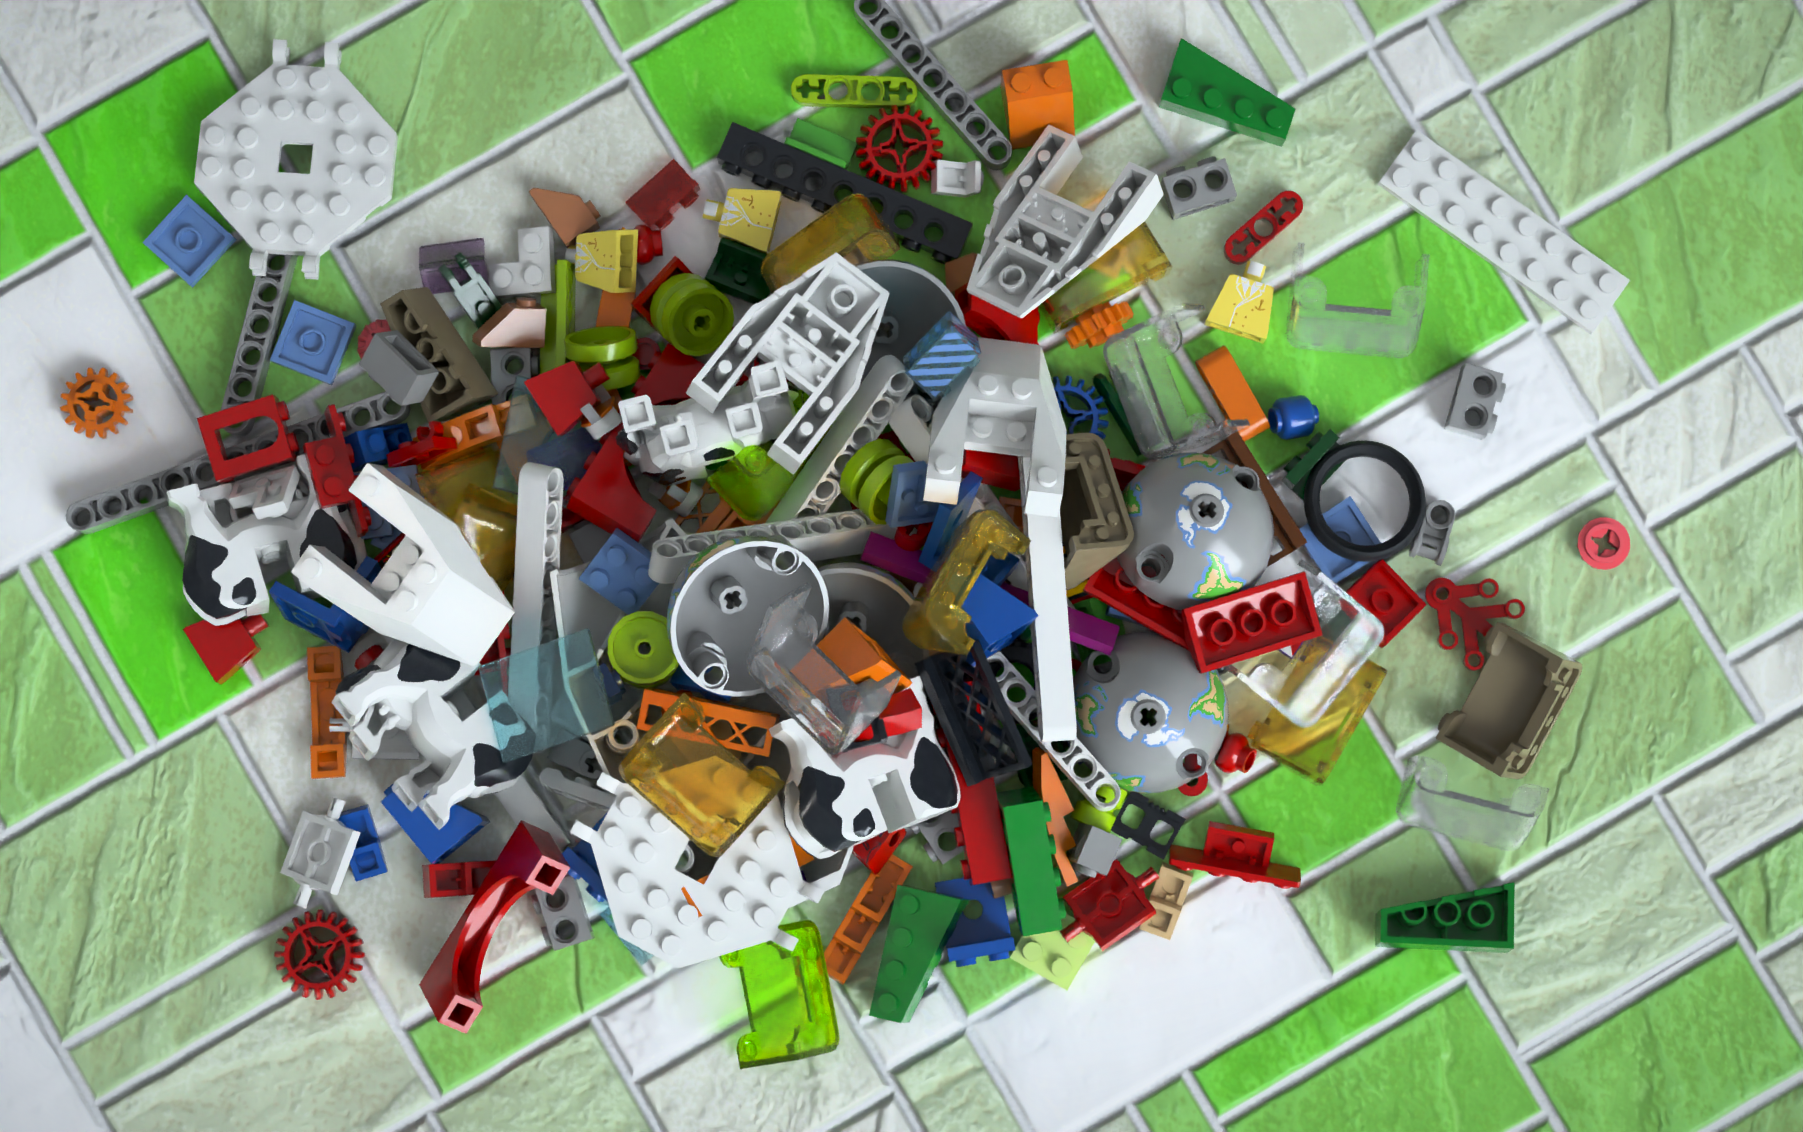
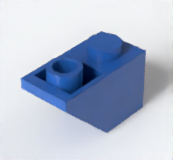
(375, 443)

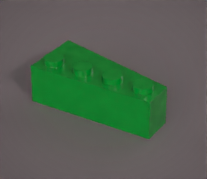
(1222, 97)
(1031, 862)
(1457, 922)
(912, 949)

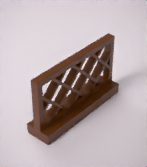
(1285, 529)

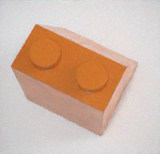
(1036, 98)
(859, 655)

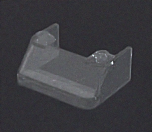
(1351, 328)
(1149, 391)
(1322, 663)
(809, 682)

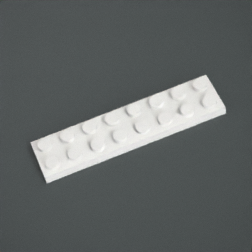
(1503, 232)

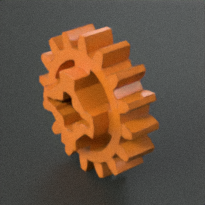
(1099, 324)
(98, 390)

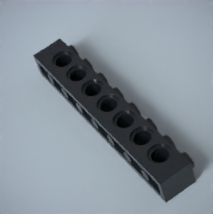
(742, 141)

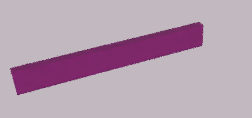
(1082, 627)

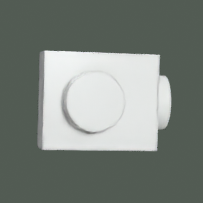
(956, 178)

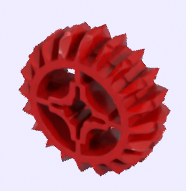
(914, 146)
(310, 941)

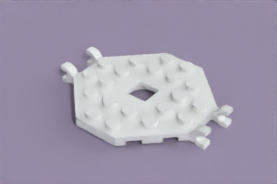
(296, 210)
(737, 903)

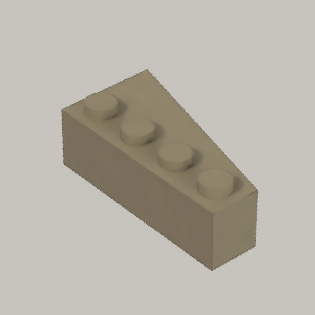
(425, 325)

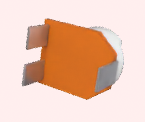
(602, 417)
(679, 497)

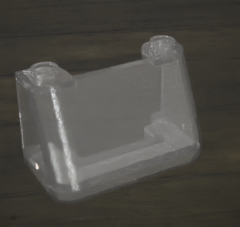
(1430, 807)

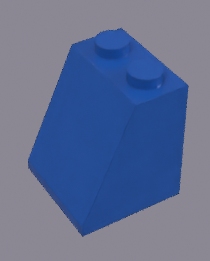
(996, 617)
(435, 843)

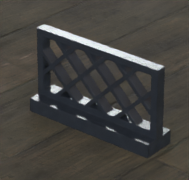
(962, 721)

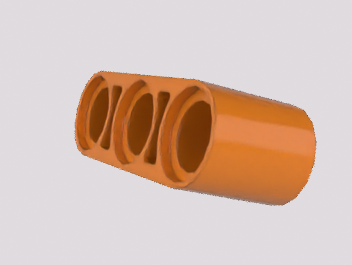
(1232, 391)

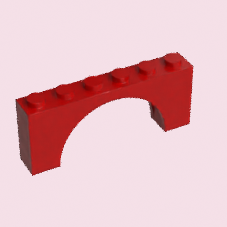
(998, 324)
(605, 490)
(453, 978)

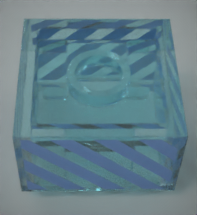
(942, 355)

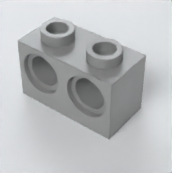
(1201, 195)
(501, 379)
(1466, 399)
(931, 832)
(1093, 850)
(571, 910)

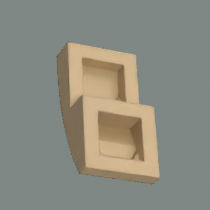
(1167, 899)

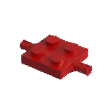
(1109, 905)

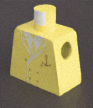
(746, 216)
(606, 259)
(1244, 305)

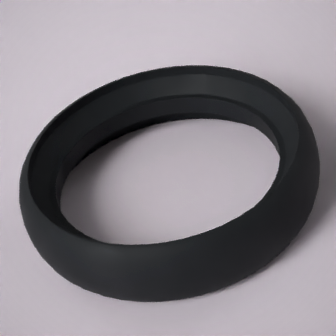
(1398, 462)

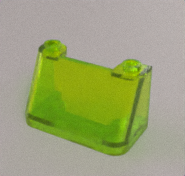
(753, 480)
(785, 999)

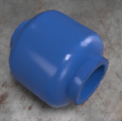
(1293, 417)

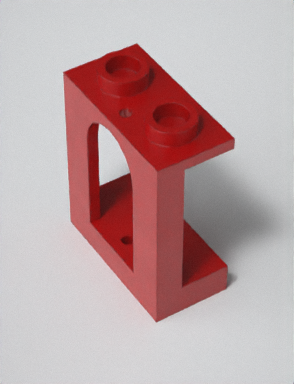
(281, 450)

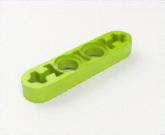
(854, 86)

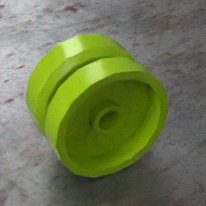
(691, 314)
(610, 347)
(869, 476)
(624, 654)

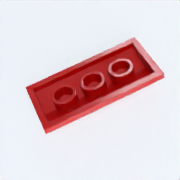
(1116, 590)
(1250, 622)

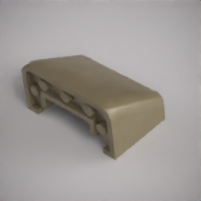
(1091, 509)
(1511, 703)

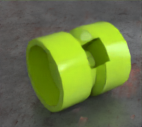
(1087, 814)

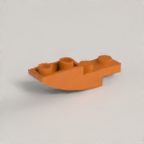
(473, 431)

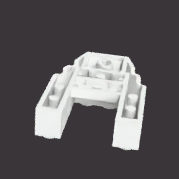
(1045, 240)
(820, 334)
(1001, 409)
(430, 587)

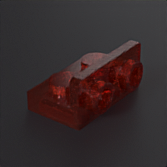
(664, 196)

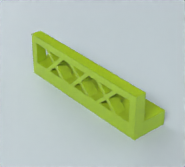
(559, 316)

